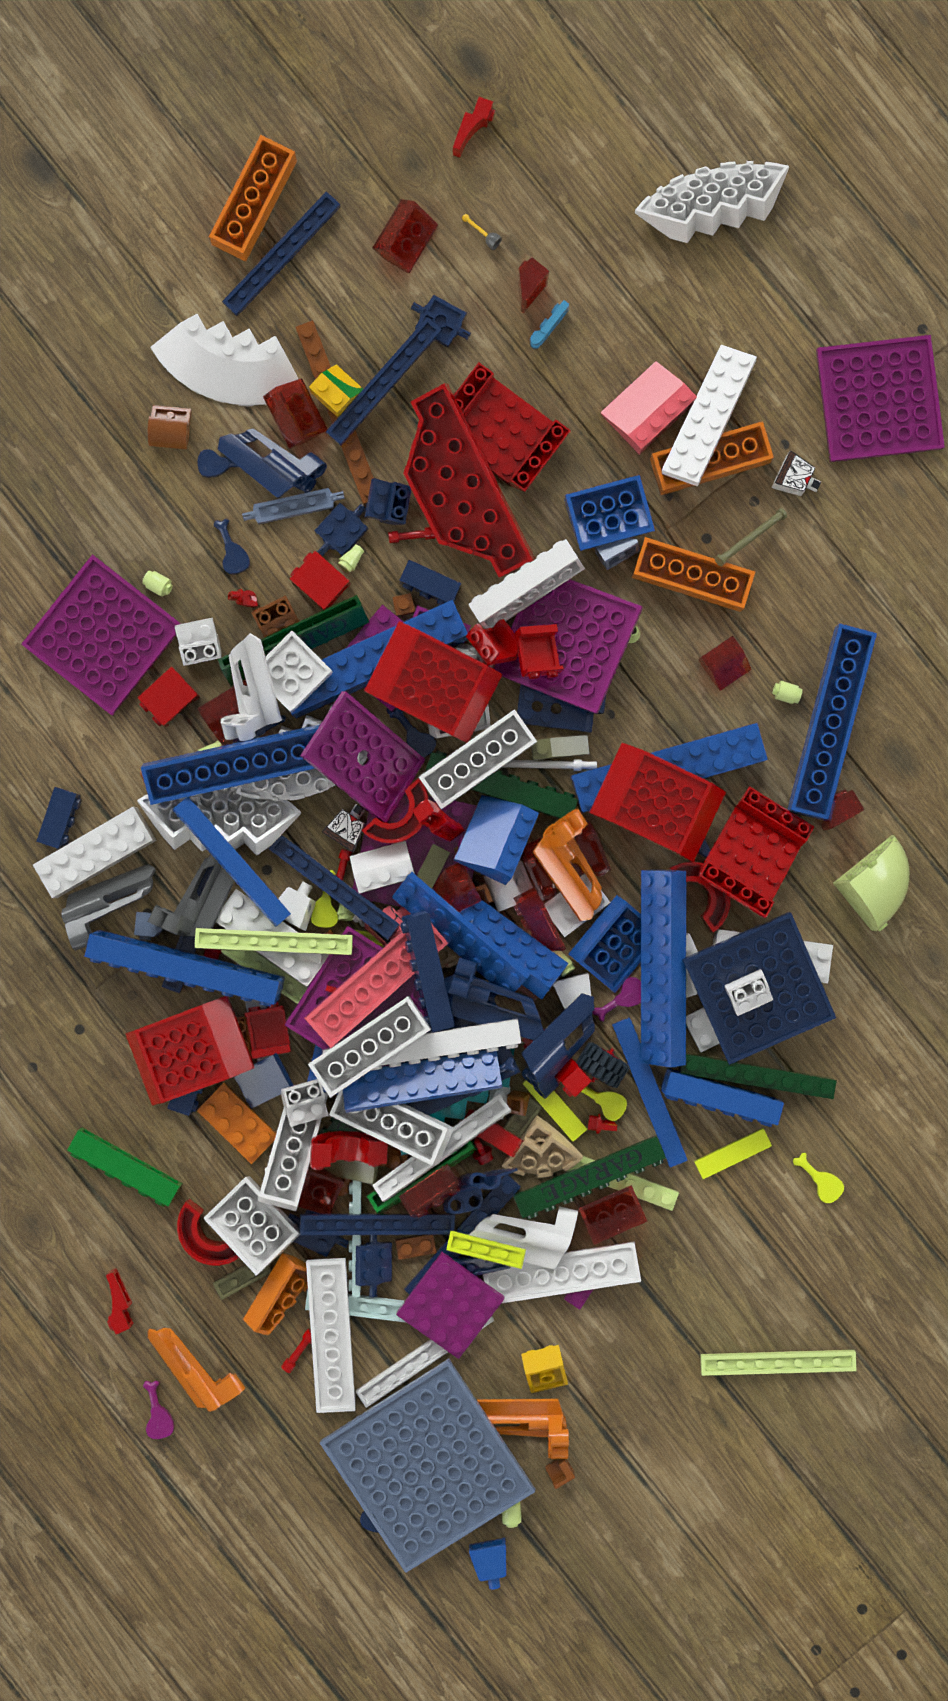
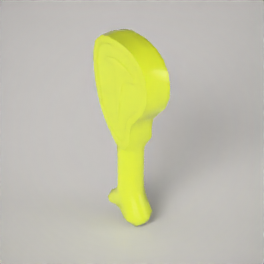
(324, 913)
(611, 1103)
(828, 1185)

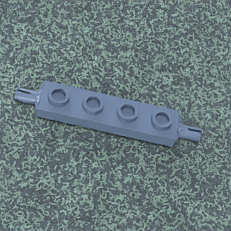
(293, 506)

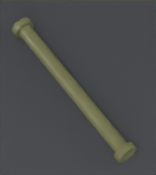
(780, 515)

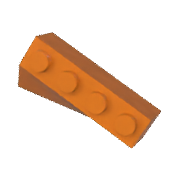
(277, 1294)

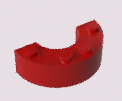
(406, 827)
(718, 902)
(570, 1075)
(346, 1146)
(196, 1242)

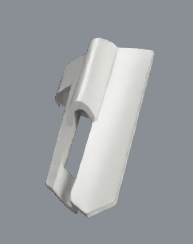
(257, 700)
(542, 1242)

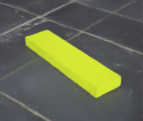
(559, 1112)
(732, 1153)
(486, 1249)

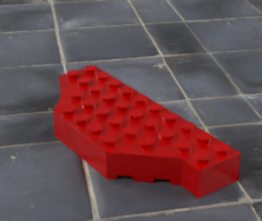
(459, 487)

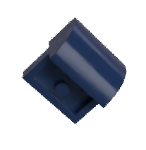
(388, 502)

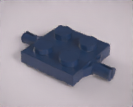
(445, 317)
(341, 529)
(319, 1243)
(373, 1264)

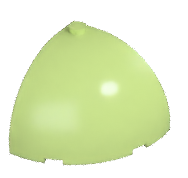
(877, 884)

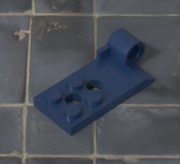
(569, 718)

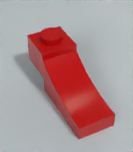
(472, 123)
(439, 822)
(500, 1138)
(119, 1319)

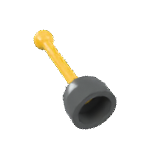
(492, 239)

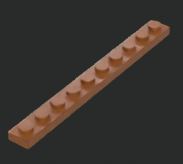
(351, 447)

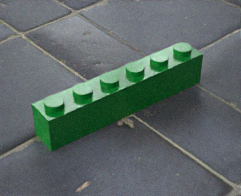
(453, 1159)
(124, 1167)

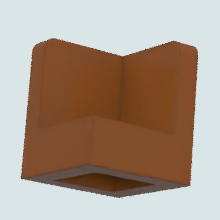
(484, 893)
(560, 1472)

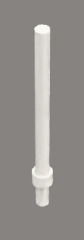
(577, 764)

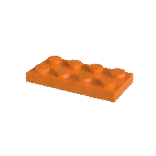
(237, 1123)

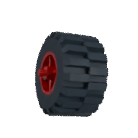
(602, 1065)

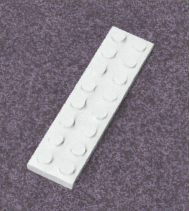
(709, 415)
(574, 1273)
(331, 1335)

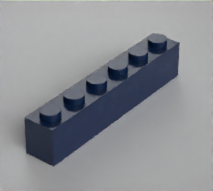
(427, 970)

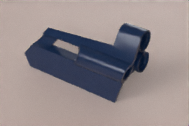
(277, 470)
(475, 1002)
(548, 1051)
(472, 1187)

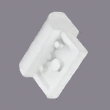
(198, 641)
(504, 894)
(748, 992)
(304, 1102)

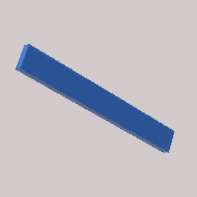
(231, 861)
(649, 1093)

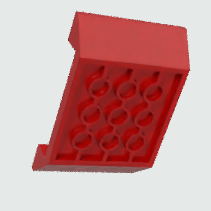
(508, 429)
(433, 682)
(658, 801)
(755, 851)
(190, 1051)

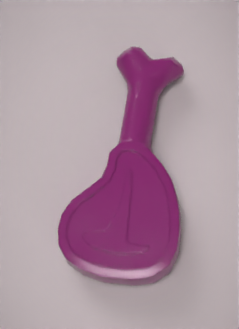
(629, 996)
(161, 1421)

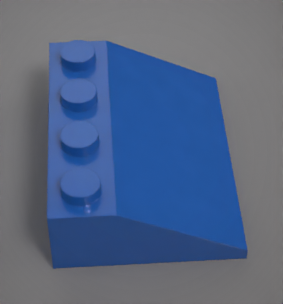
(609, 513)
(496, 838)
(611, 944)

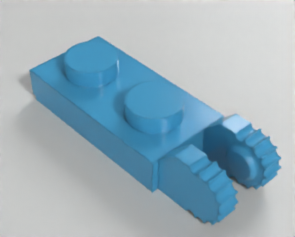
(549, 325)

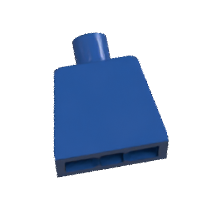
(489, 1561)

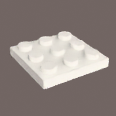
(295, 671)

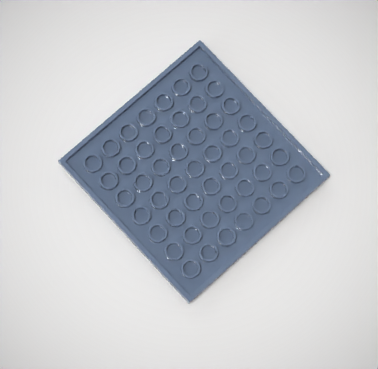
(427, 1465)

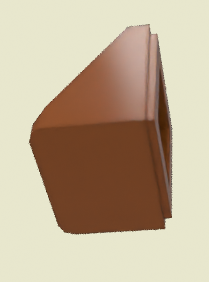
(518, 1102)

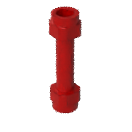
(395, 537)
(344, 858)
(290, 1363)

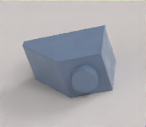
(616, 552)
(145, 929)

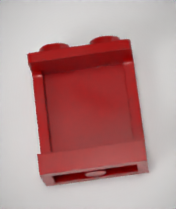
(319, 580)
(494, 643)
(538, 651)
(167, 697)
(268, 1030)

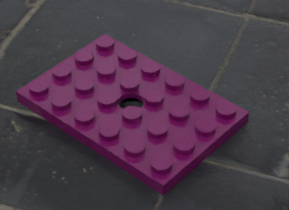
(335, 751)

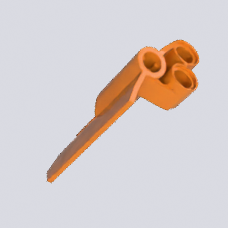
(557, 853)
(191, 1375)
(535, 1418)

